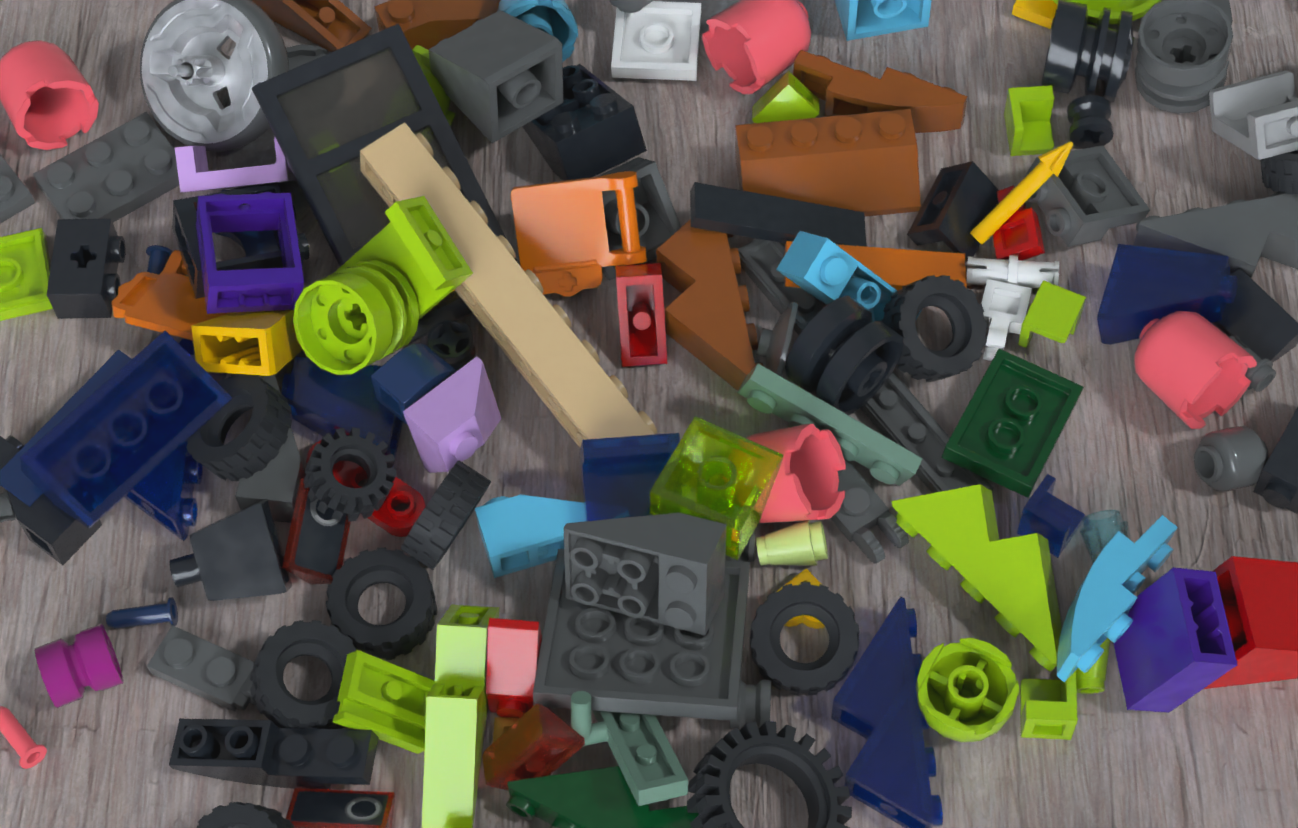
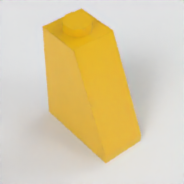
(246, 342)

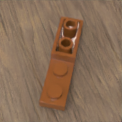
(857, 92)

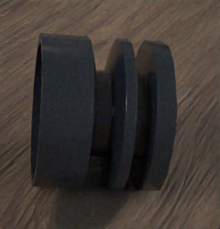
(1088, 50)

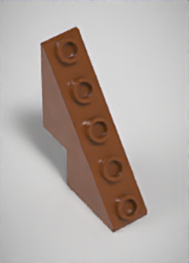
(712, 306)

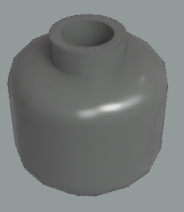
(1230, 458)

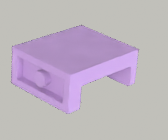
(195, 175)

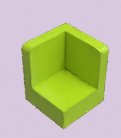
(786, 101)
(1028, 120)
(1052, 314)
(1048, 708)

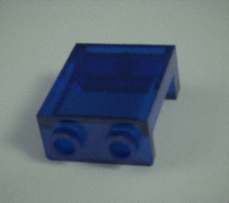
(622, 472)

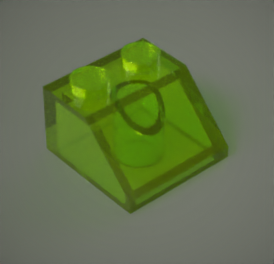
(717, 480)

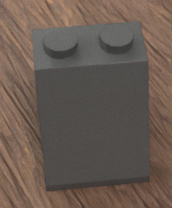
(500, 73)

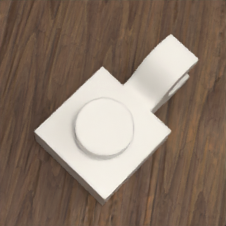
(1005, 311)

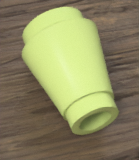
(794, 545)

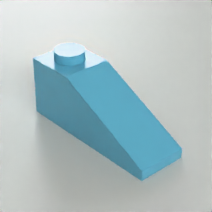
(524, 530)

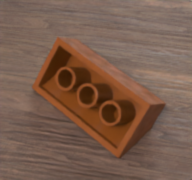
(834, 161)

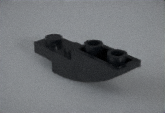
(273, 756)

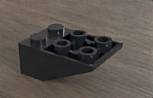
(588, 130)

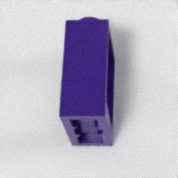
(249, 288)

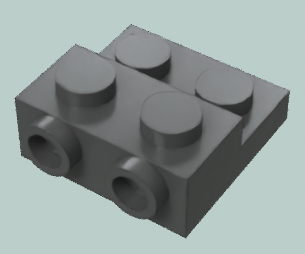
(1088, 197)

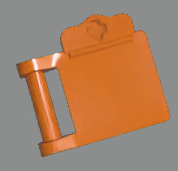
(565, 230)
(162, 301)

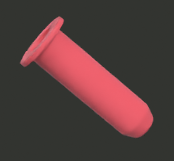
(20, 740)

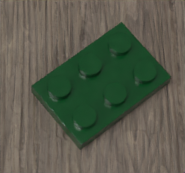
(1012, 423)

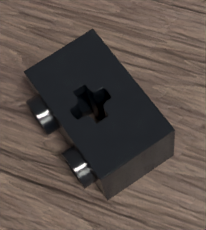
(85, 268)

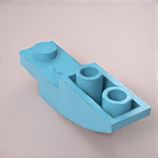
(1108, 595)

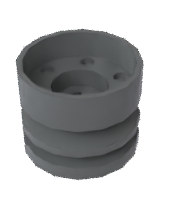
(1182, 54)

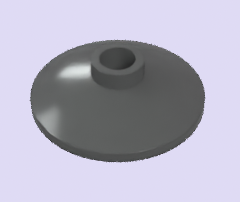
(775, 343)

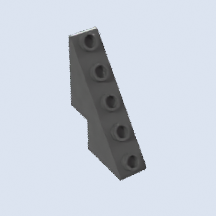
(1235, 230)

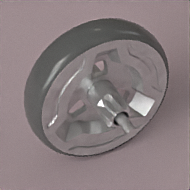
(187, 68)

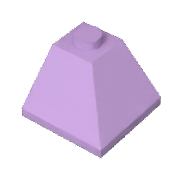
(454, 418)

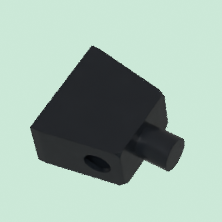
(235, 557)

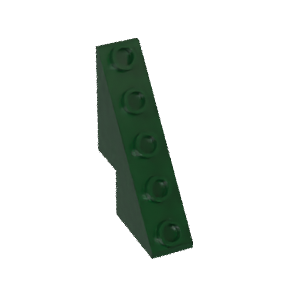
(589, 801)

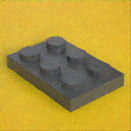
(112, 173)

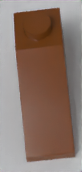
(432, 20)
(319, 21)

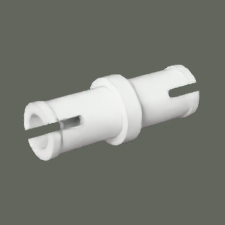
(1011, 271)

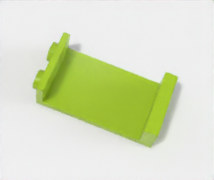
(419, 250)

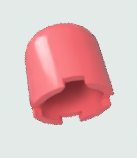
(757, 40)
(45, 94)
(1192, 366)
(807, 476)

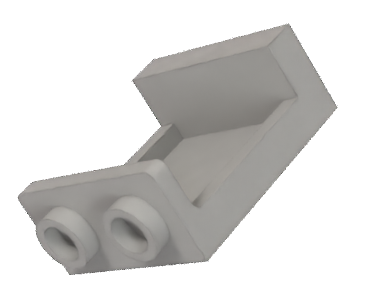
(1258, 114)

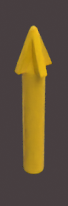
(1050, 164)

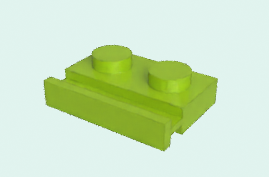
(384, 700)

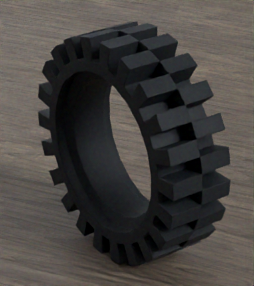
(779, 751)

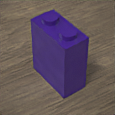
(1175, 641)

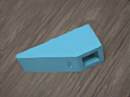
(832, 273)

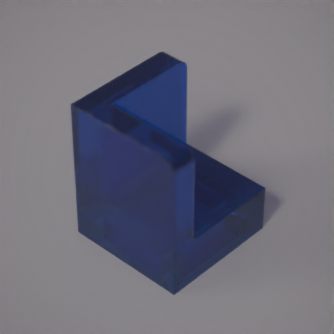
(1050, 517)

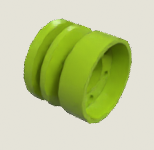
(356, 317)

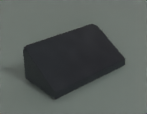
(1259, 320)

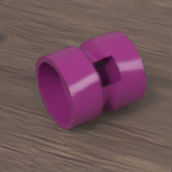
(71, 668)

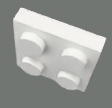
(657, 42)

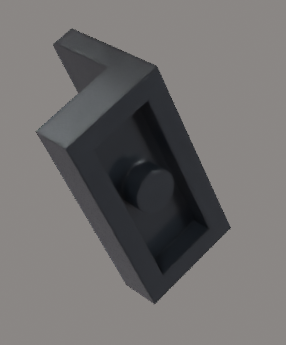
(954, 208)

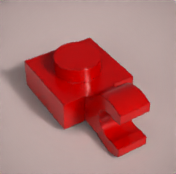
(1019, 234)

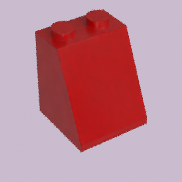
(1261, 619)

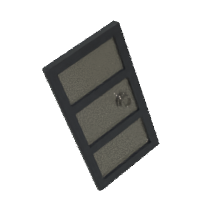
(341, 106)

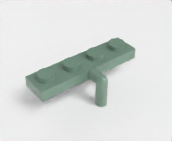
(858, 442)
(637, 746)

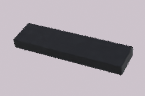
(772, 216)

